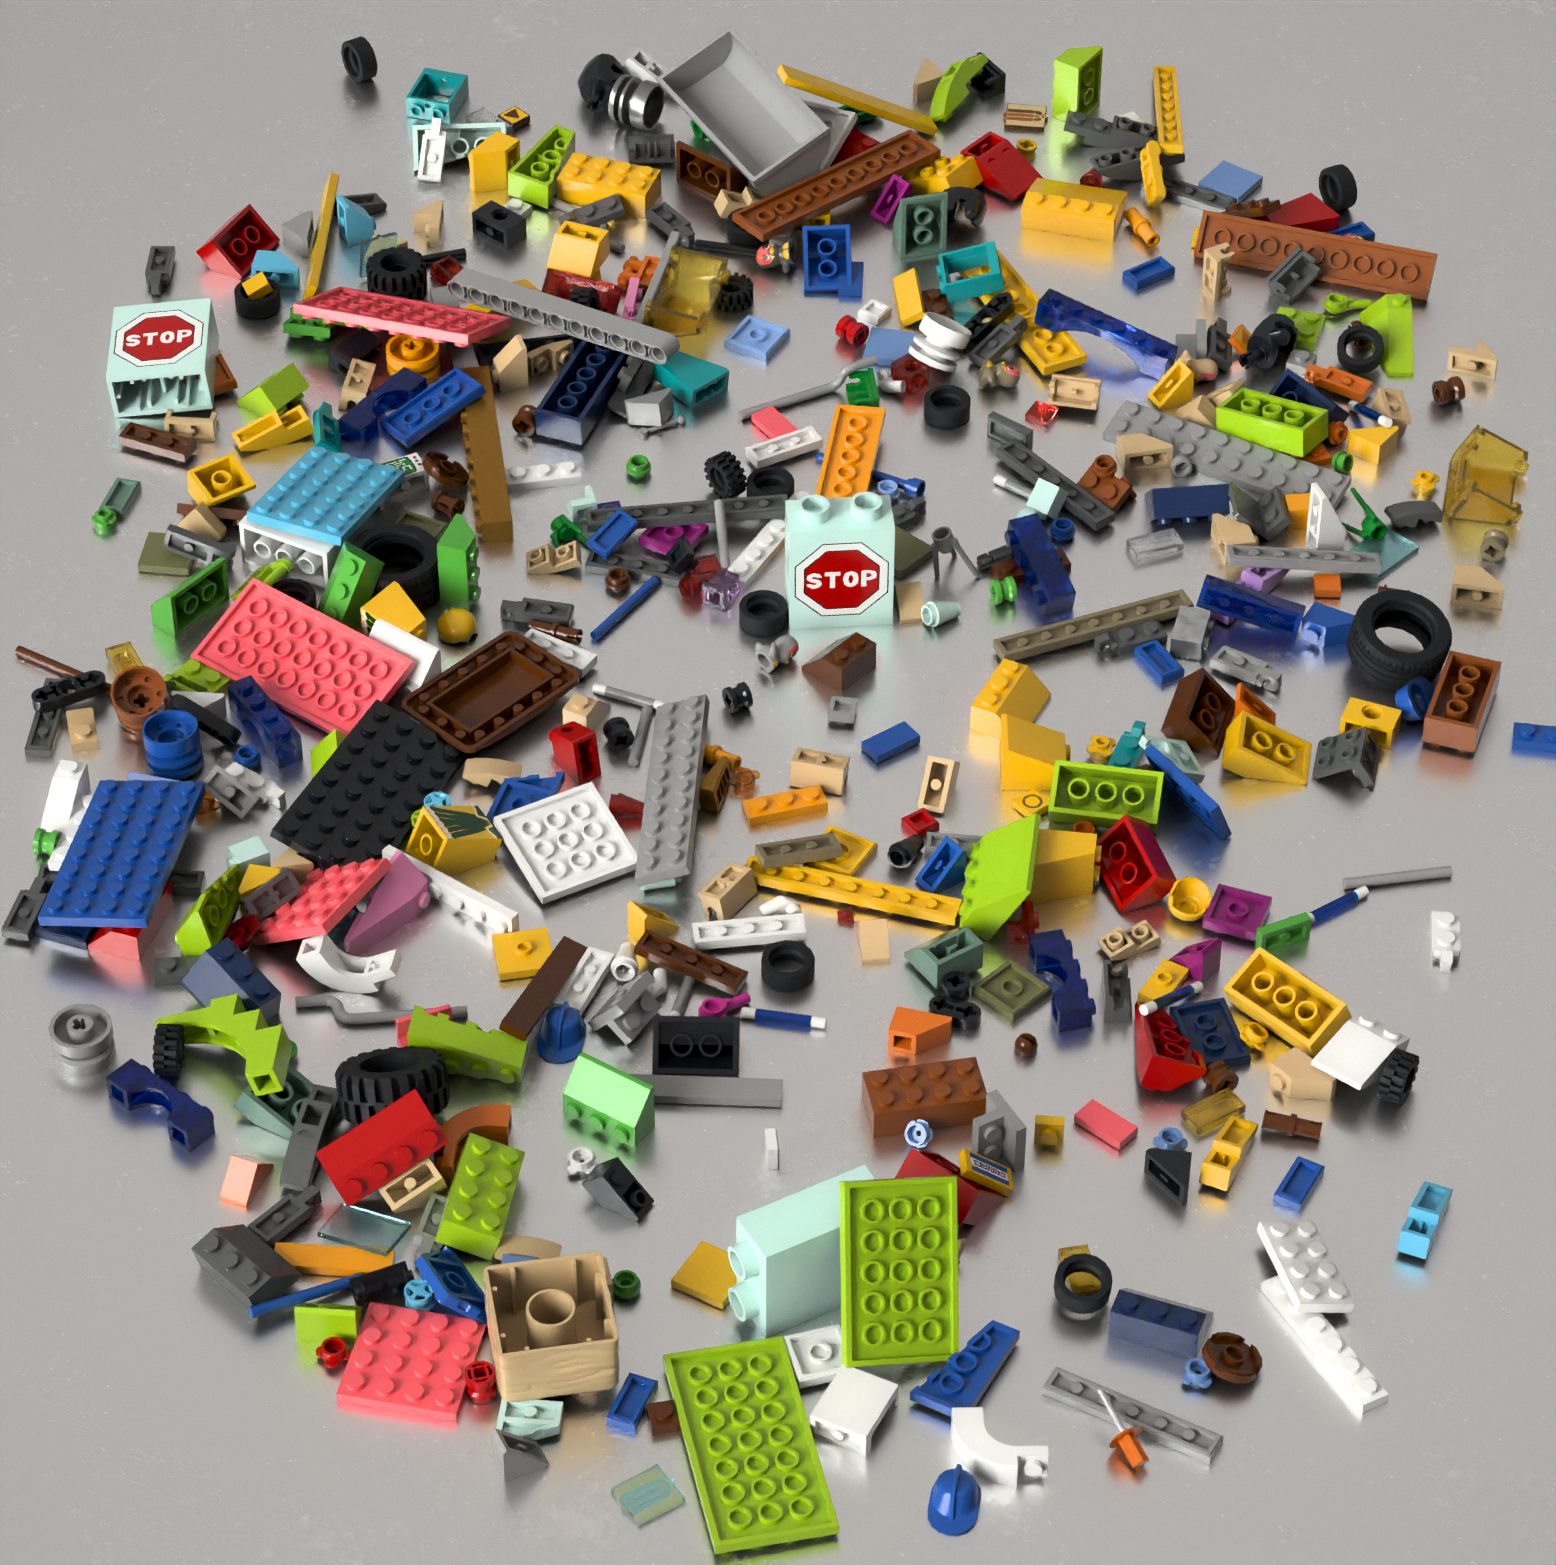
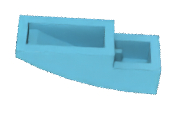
(1424, 1220)

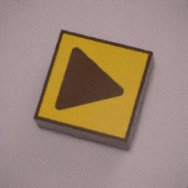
(515, 117)

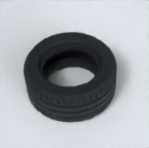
(405, 547)
(1405, 612)

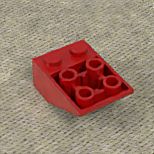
(1002, 166)

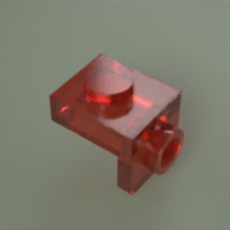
(1018, 931)

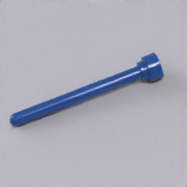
(913, 487)

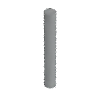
(722, 534)
(640, 735)

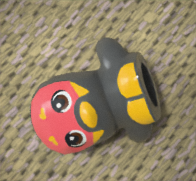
(773, 255)

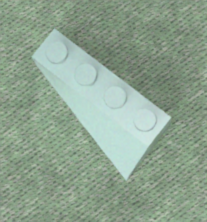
(460, 138)

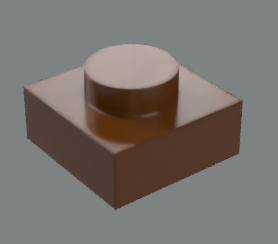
(663, 1417)

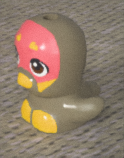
(999, 373)

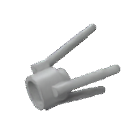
(946, 543)

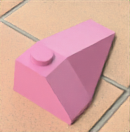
(392, 906)

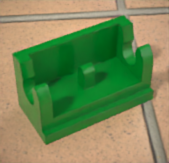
(865, 391)

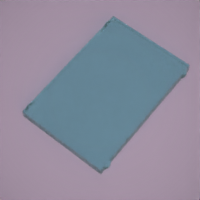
(1391, 549)
(364, 1229)

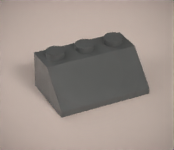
(244, 1264)

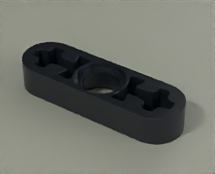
(998, 308)
(45, 699)
(207, 720)

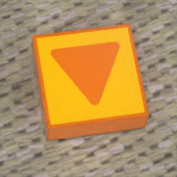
(1239, 339)

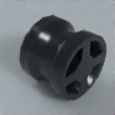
(737, 697)
(618, 733)
(956, 985)

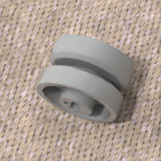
(82, 1040)

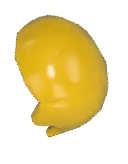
(456, 625)
(1189, 899)

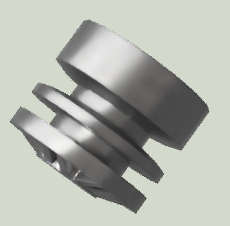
(636, 102)

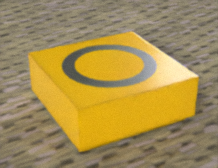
(1031, 803)

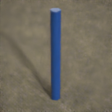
(622, 610)
(300, 1296)

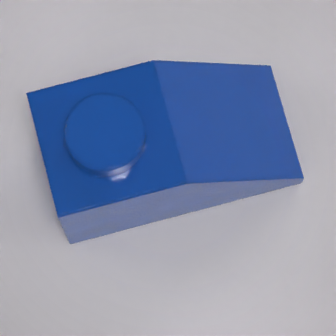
(1325, 626)

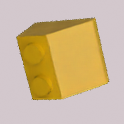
(218, 481)

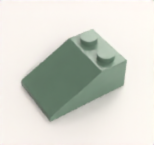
(921, 225)
(277, 1110)

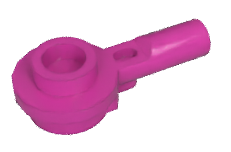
(720, 1007)

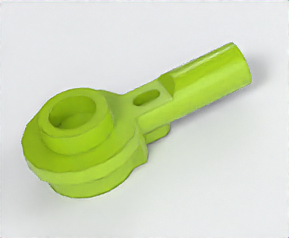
(1338, 303)

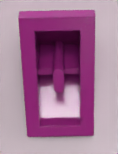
(889, 200)
(1200, 959)

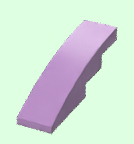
(1256, 578)

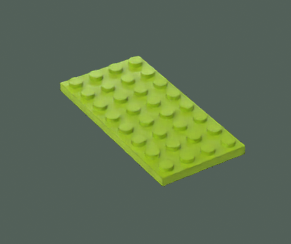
(750, 1445)

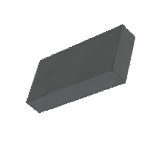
(1007, 430)

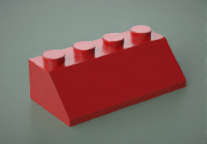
(382, 1147)

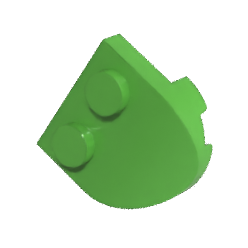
(299, 327)

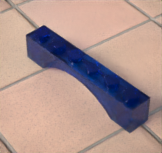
(1148, 352)

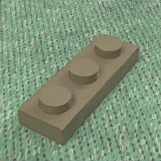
(798, 851)

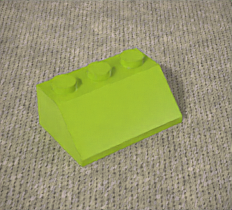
(1077, 81)

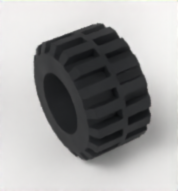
(397, 273)

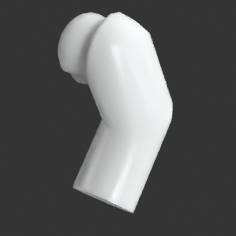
(887, 383)
(780, 904)
(659, 984)

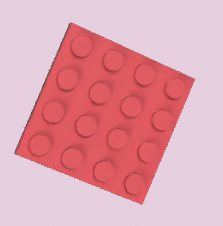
(323, 902)
(411, 1361)

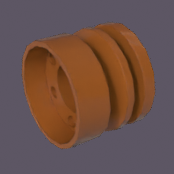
(137, 687)

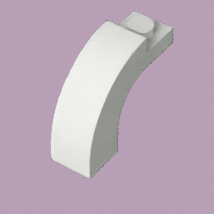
(343, 971)
(989, 1457)

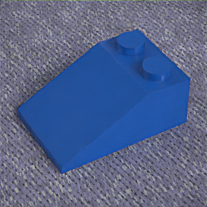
(822, 252)

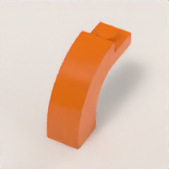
(487, 1121)

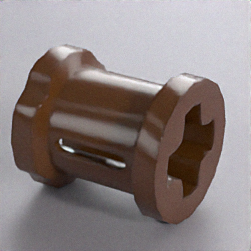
(448, 504)

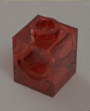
(912, 371)

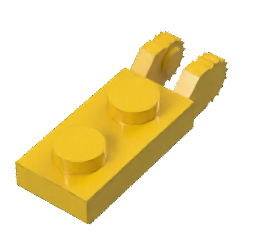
(1152, 174)

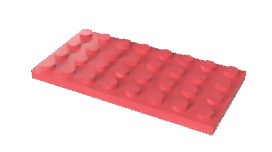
(402, 316)
(302, 658)

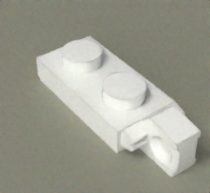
(432, 153)
(259, 785)
(1445, 938)

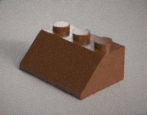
(706, 172)
(1199, 713)

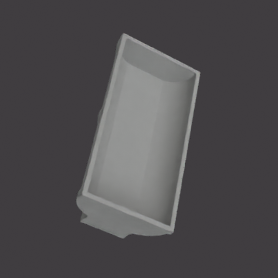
(749, 112)

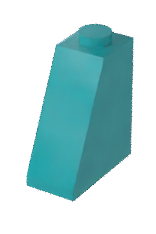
(691, 378)

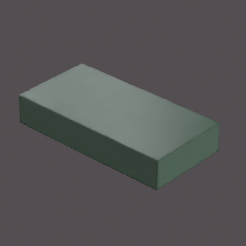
(121, 496)

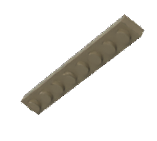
(1088, 626)

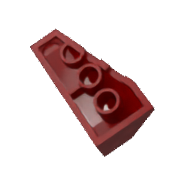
(1163, 1054)

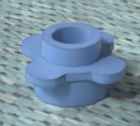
(1170, 1139)
(1197, 1373)

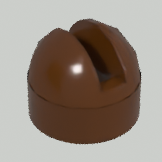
(1026, 1046)

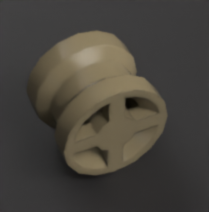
(1494, 545)

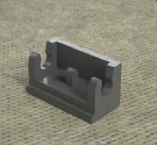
(1293, 275)
(272, 894)
(1116, 993)

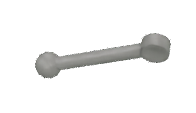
(643, 432)

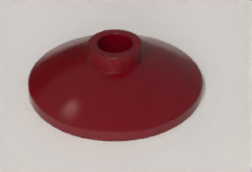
(242, 931)

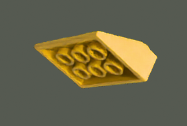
(1073, 209)

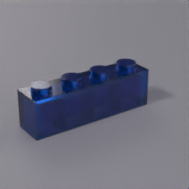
(1040, 564)
(1251, 606)

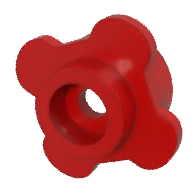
(333, 1351)

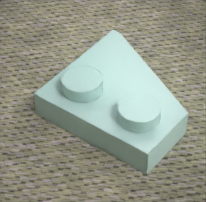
(1178, 753)
(531, 1418)

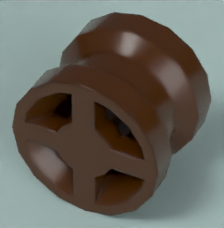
(525, 421)
(1220, 1077)

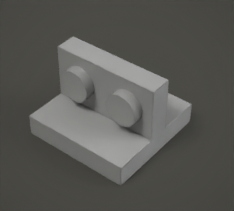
(628, 1009)
(999, 1133)

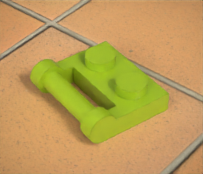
(267, 574)
(198, 678)

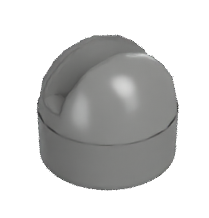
(1181, 466)

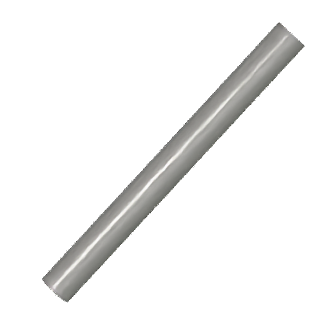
(1397, 877)

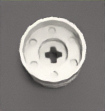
(938, 345)

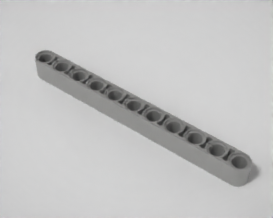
(563, 316)

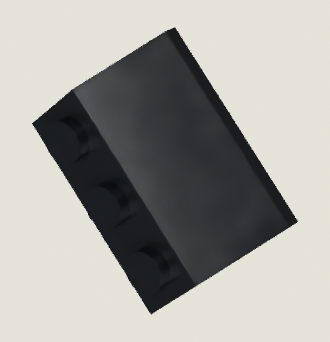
(696, 1045)

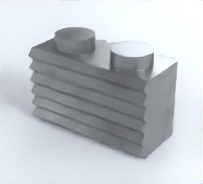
(1191, 632)

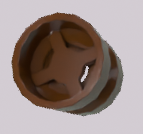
(1448, 390)

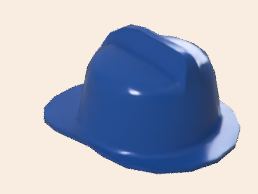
(1414, 699)
(561, 1035)
(954, 1502)

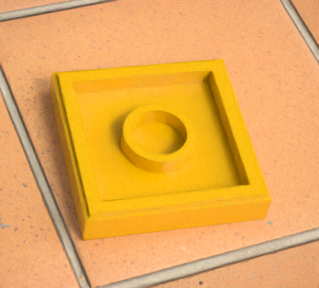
(855, 853)
(706, 1275)

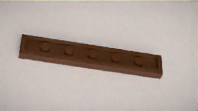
(542, 989)

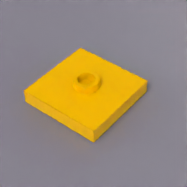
(521, 952)

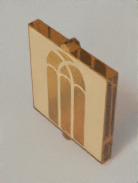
(1025, 117)

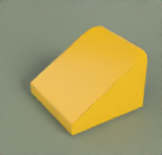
(257, 286)

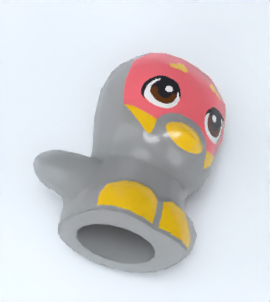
(777, 653)

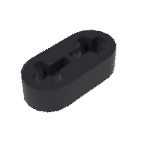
(958, 1010)

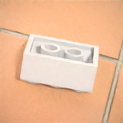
(425, 656)

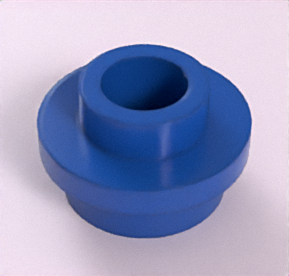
(1062, 529)
(247, 756)

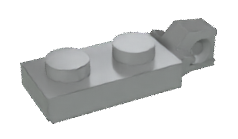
(1246, 668)
(428, 1226)

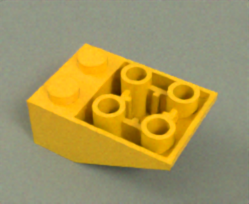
(944, 174)

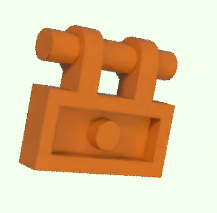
(644, 268)

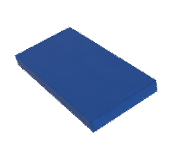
(432, 407)
(1189, 793)

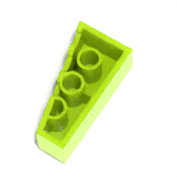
(537, 171)
(469, 1048)

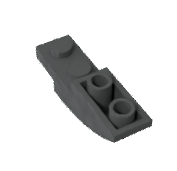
(1114, 135)
(1126, 163)
(308, 1137)

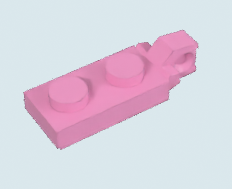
(633, 295)

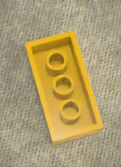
(594, 178)
(1286, 1002)

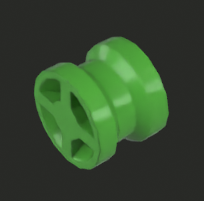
(1003, 590)
(45, 841)

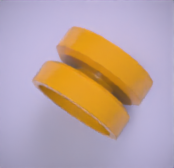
(414, 354)

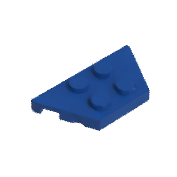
(519, 792)
(452, 1283)

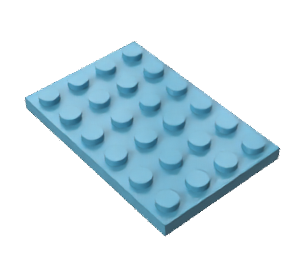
(326, 495)

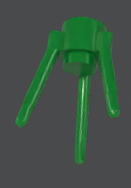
(1371, 525)
(565, 530)

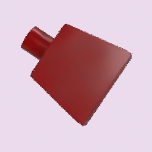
(576, 751)

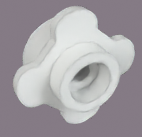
(580, 1161)

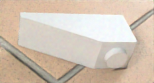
(644, 67)
(1323, 524)
(66, 789)

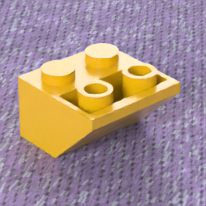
(492, 161)
(579, 249)

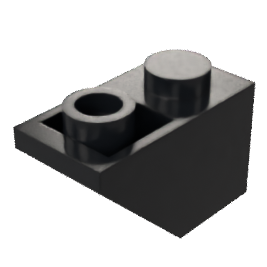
(617, 1189)

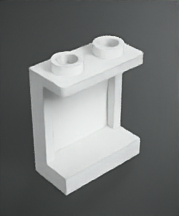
(852, 1409)

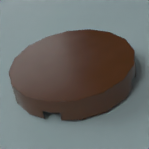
(447, 473)
(1232, 1358)

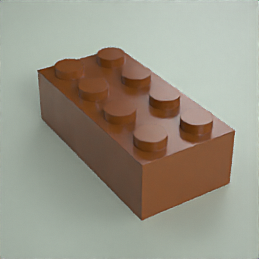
(1461, 701)
(937, 1092)

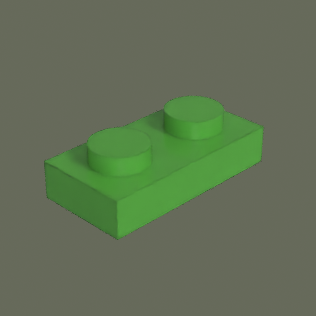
(1283, 932)

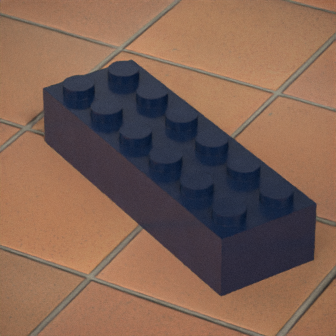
(580, 393)

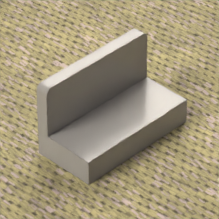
(1195, 343)

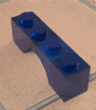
(360, 423)
(279, 736)
(1053, 957)
(138, 1087)

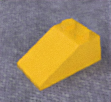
(1265, 751)

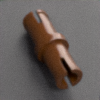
(558, 631)
(1292, 1125)

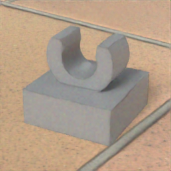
(790, 236)

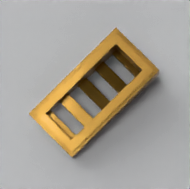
(715, 785)

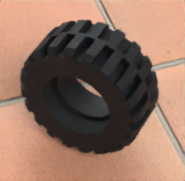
(384, 1075)

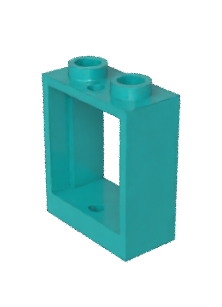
(431, 81)
(967, 259)

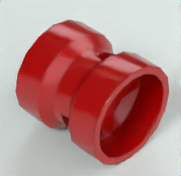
(849, 329)
(480, 1382)

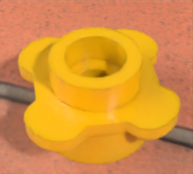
(1425, 481)
(1101, 747)
(1254, 1035)

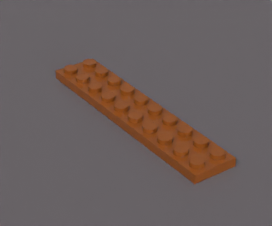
(835, 185)
(1340, 258)

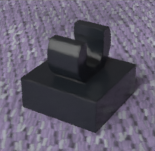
(681, 556)

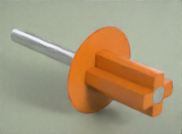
(1127, 1437)

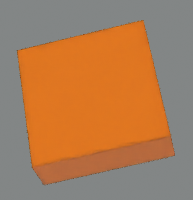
(1327, 585)

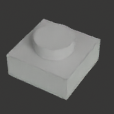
(1300, 360)
(842, 709)

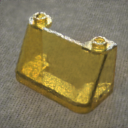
(687, 292)
(1484, 479)

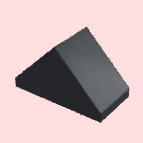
(1170, 1171)

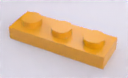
(784, 805)

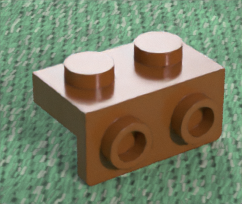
(1109, 490)

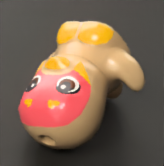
(1203, 369)

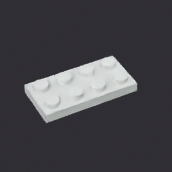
(1305, 1267)

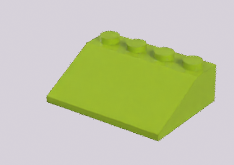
(999, 875)

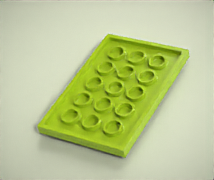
(899, 1270)

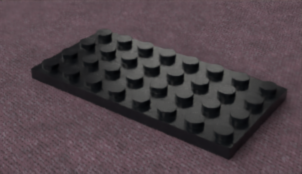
(368, 790)

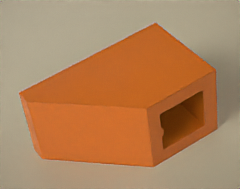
(918, 1031)

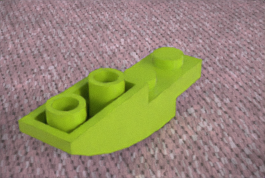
(953, 86)

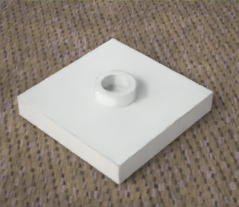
(815, 1355)

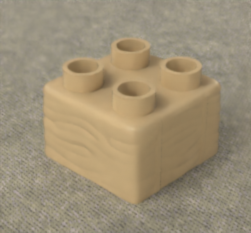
(551, 1327)

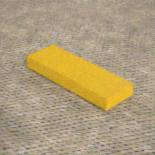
(909, 297)

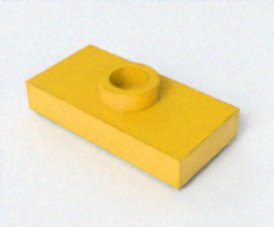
(1164, 980)

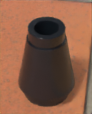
(904, 852)

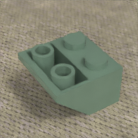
(948, 952)

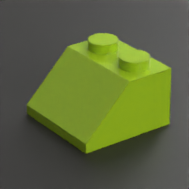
(275, 392)

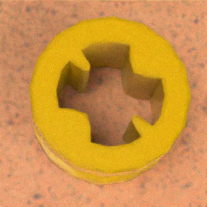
(1026, 147)

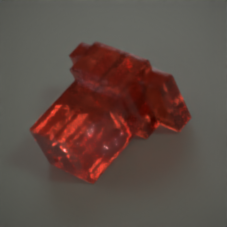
(847, 914)

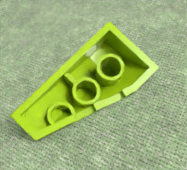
(1393, 321)
(210, 914)

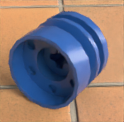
(172, 744)

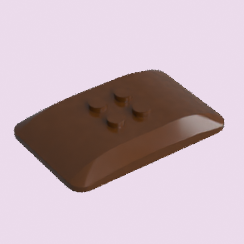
(491, 692)

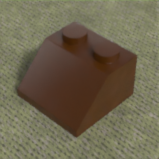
(843, 662)

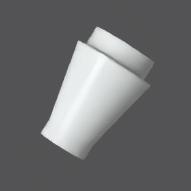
(625, 963)

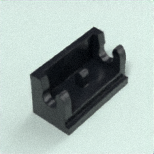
(989, 82)
(354, 347)

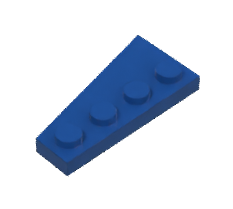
(969, 1371)

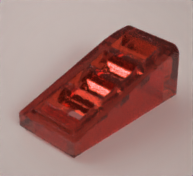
(440, 268)

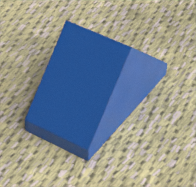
(944, 867)

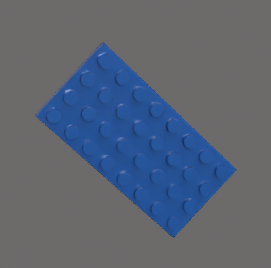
(122, 854)

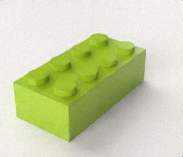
(1272, 422)
(1104, 794)
(480, 1196)

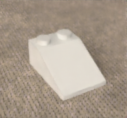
(1360, 1051)

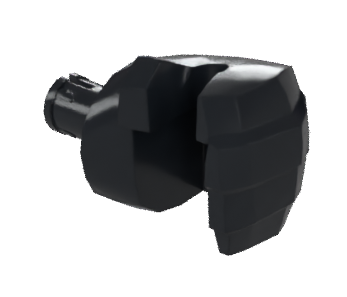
(598, 80)
(974, 204)
(1270, 336)

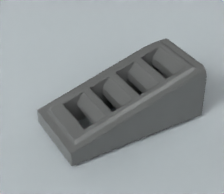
(370, 202)

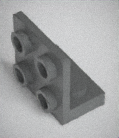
(1265, 516)
(1348, 751)

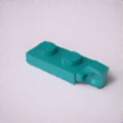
(326, 428)
(1128, 751)

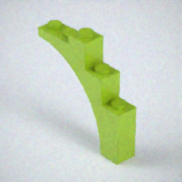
(247, 1033)

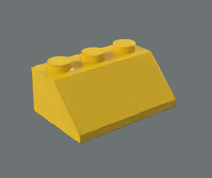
(1009, 691)

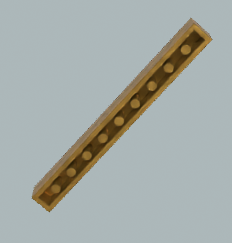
(487, 463)

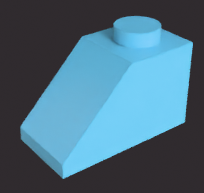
(353, 222)
(277, 268)

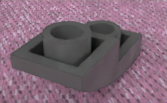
(1409, 513)

